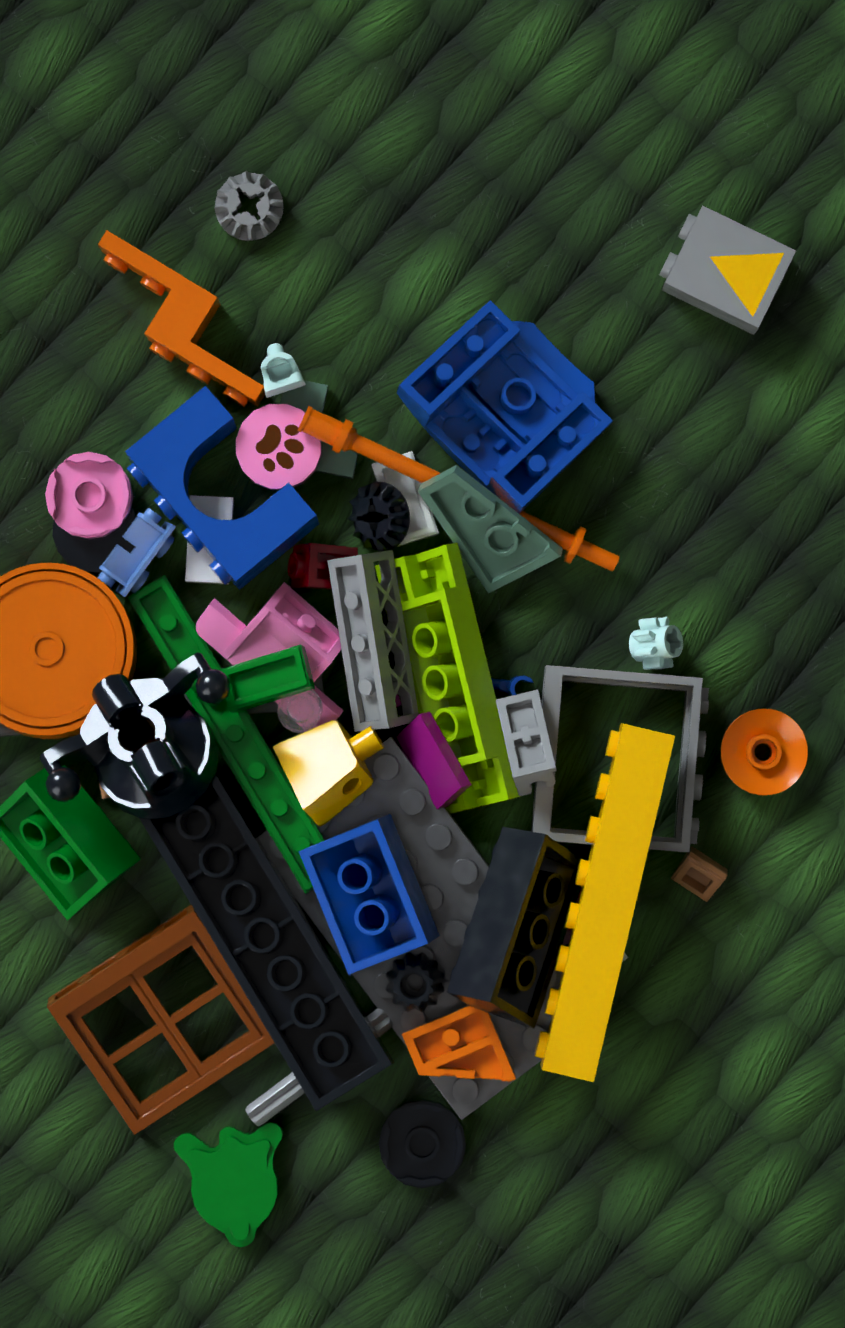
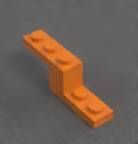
(180, 320)

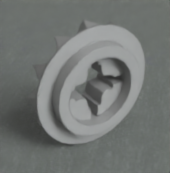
(244, 225)

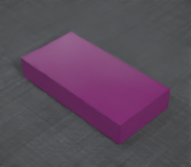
(433, 760)

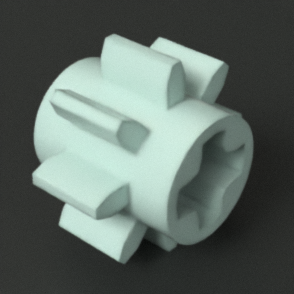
(656, 643)

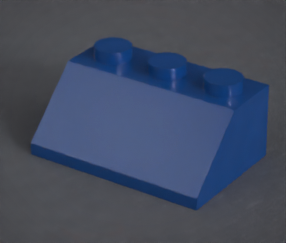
(369, 894)

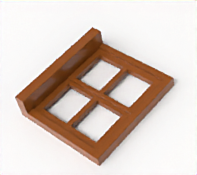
(128, 969)

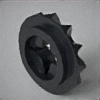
(386, 500)

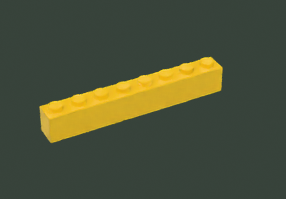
(606, 901)

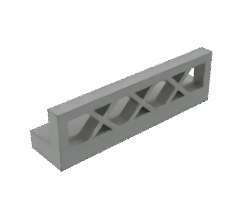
(368, 641)

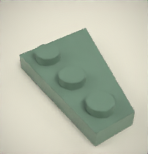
(488, 531)

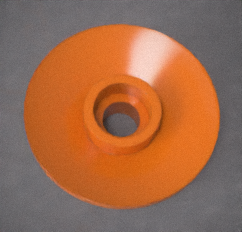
(786, 746)

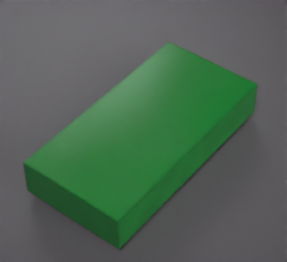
(268, 678)

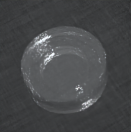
(300, 711)

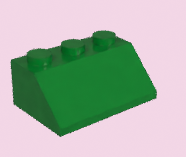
(64, 845)

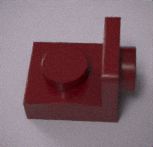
(309, 564)

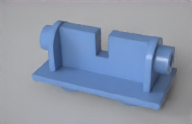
(149, 541)

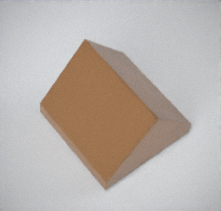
(700, 874)

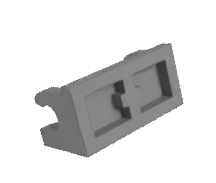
(527, 740)

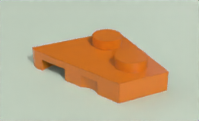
(459, 1046)

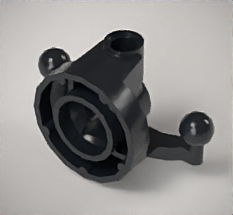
(126, 715)

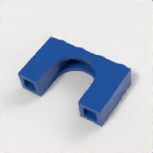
(237, 546)

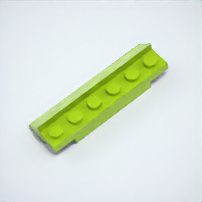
(453, 671)

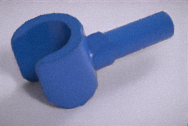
(508, 686)

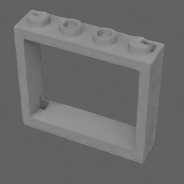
(692, 746)

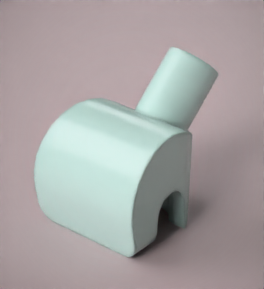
(280, 372)

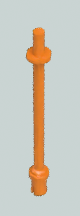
(345, 438)

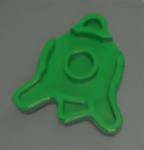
(235, 1181)

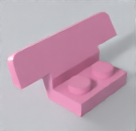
(279, 625)

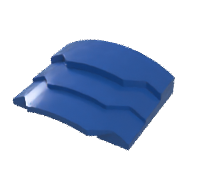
(505, 405)

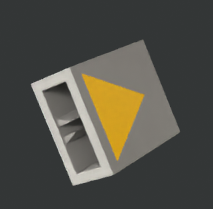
(726, 269)

